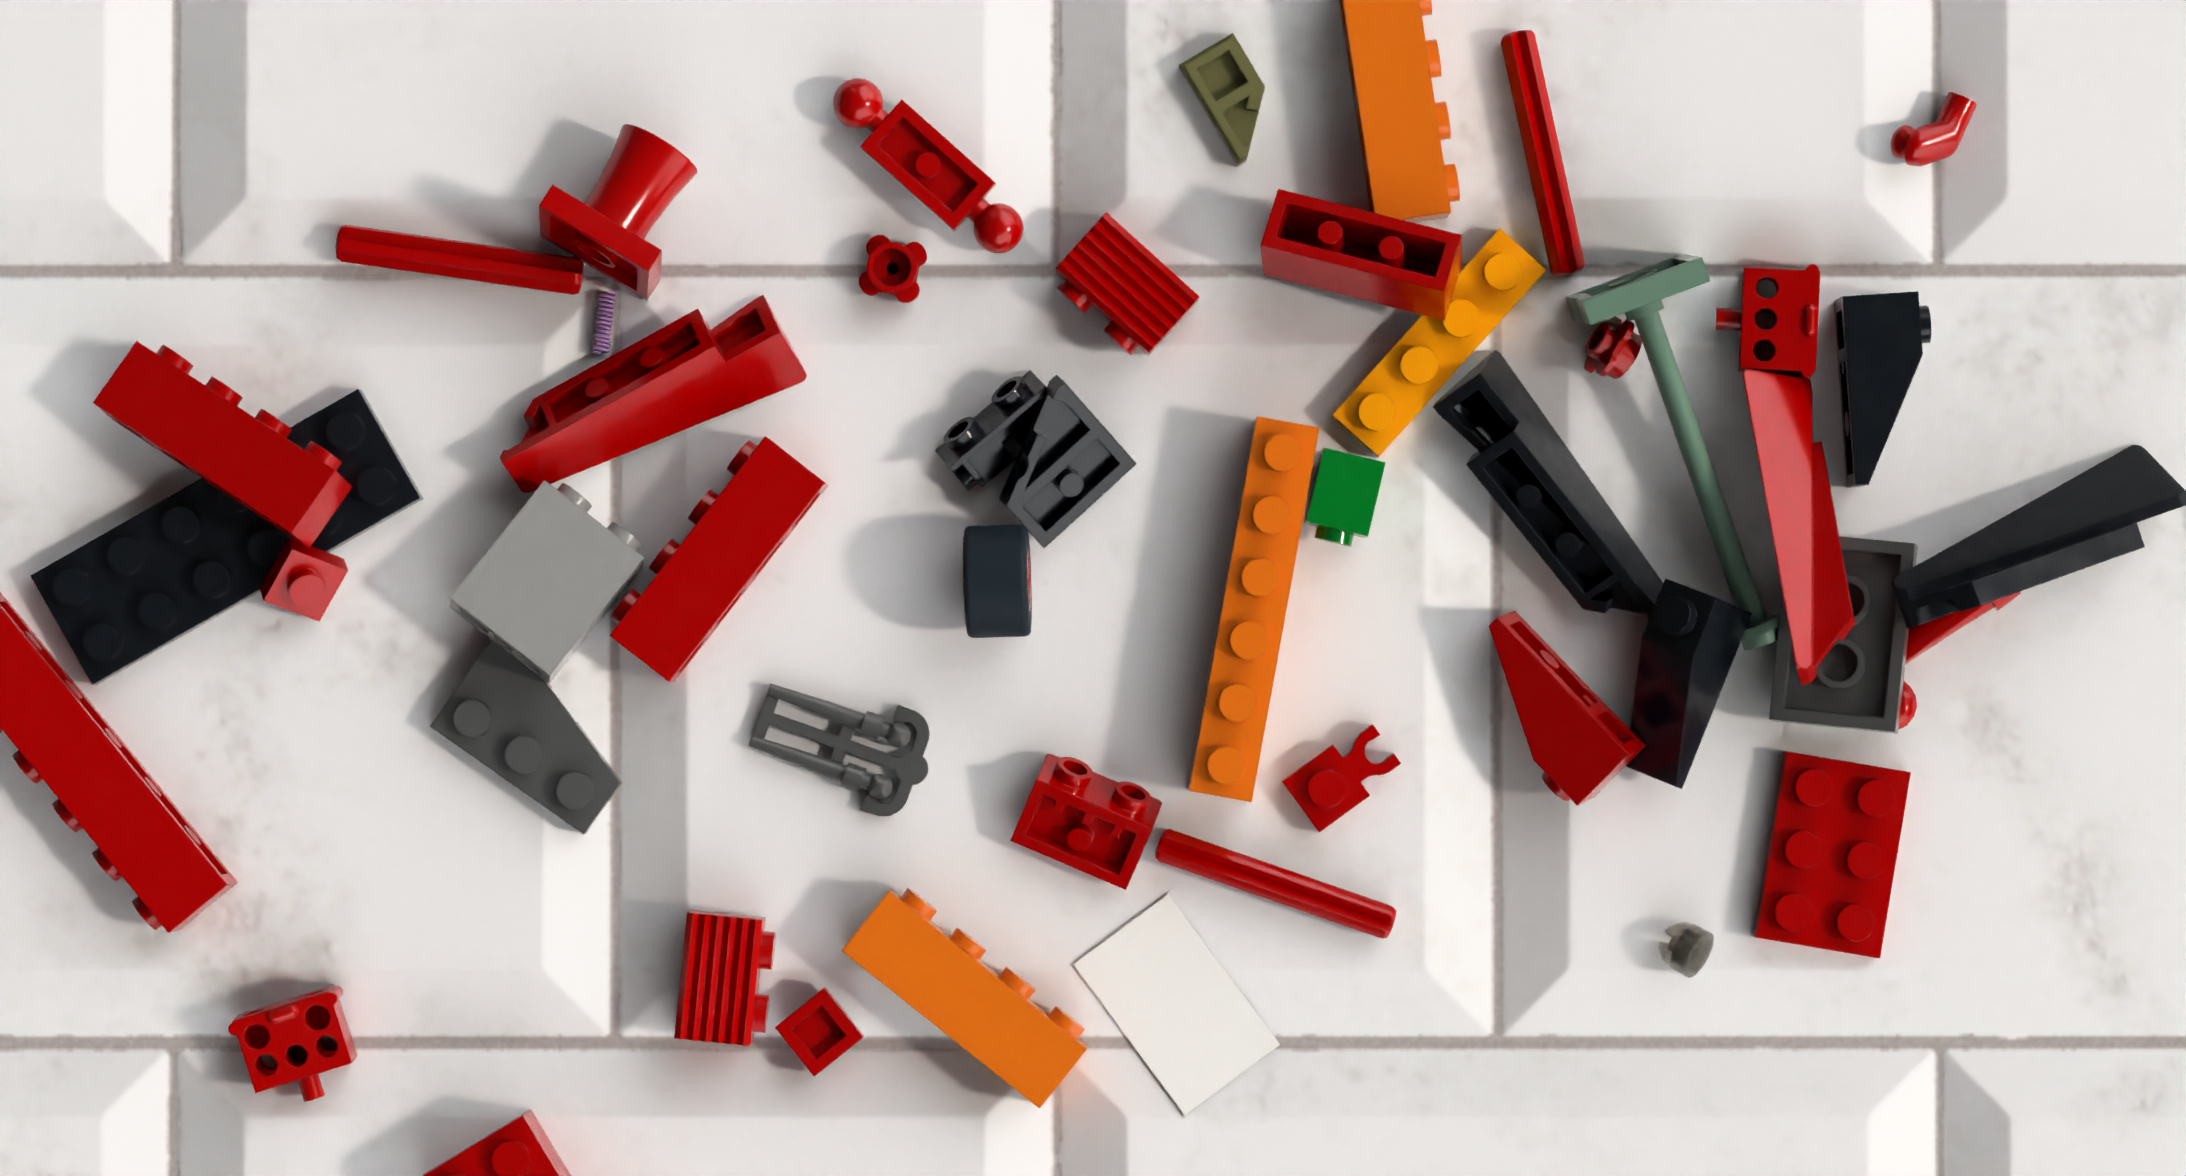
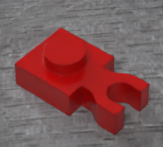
(1332, 783)

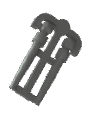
(909, 768)

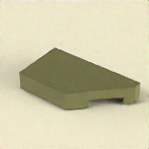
(1227, 92)

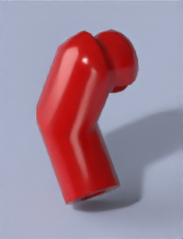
(1937, 139)

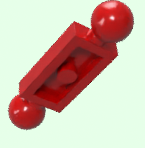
(928, 165)

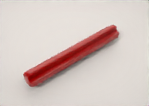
(1542, 153)
(459, 259)
(1275, 883)

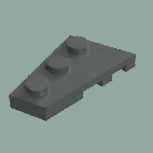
(528, 738)

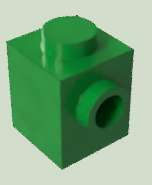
(1343, 496)

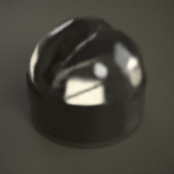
(1687, 948)

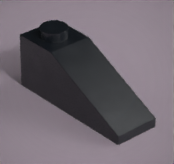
(1877, 358)
(1681, 677)

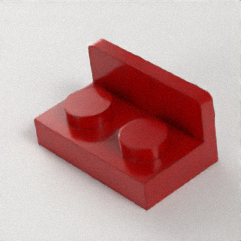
(1087, 820)

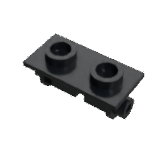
(975, 444)

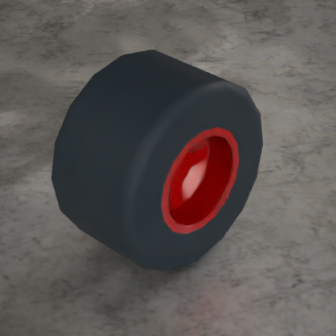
(997, 581)

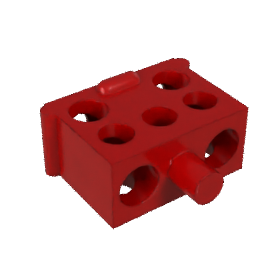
(1795, 316)
(289, 1023)

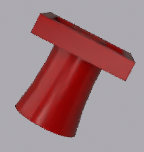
(620, 210)

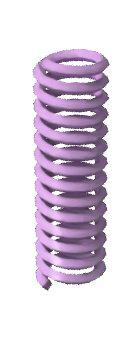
(605, 319)

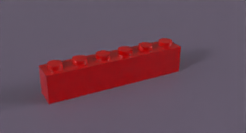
(102, 784)

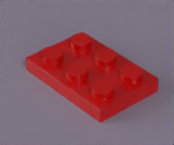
(1831, 854)

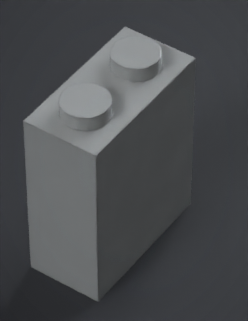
(548, 579)

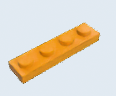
(1436, 347)

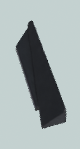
(1547, 491)
(2046, 539)

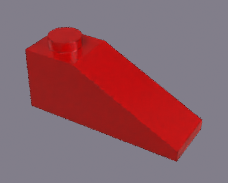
(1563, 720)

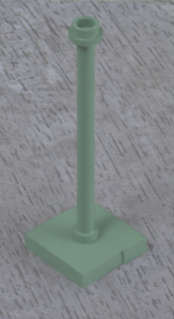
(1640, 299)

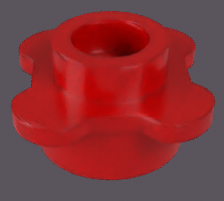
(881, 254)
(1612, 348)

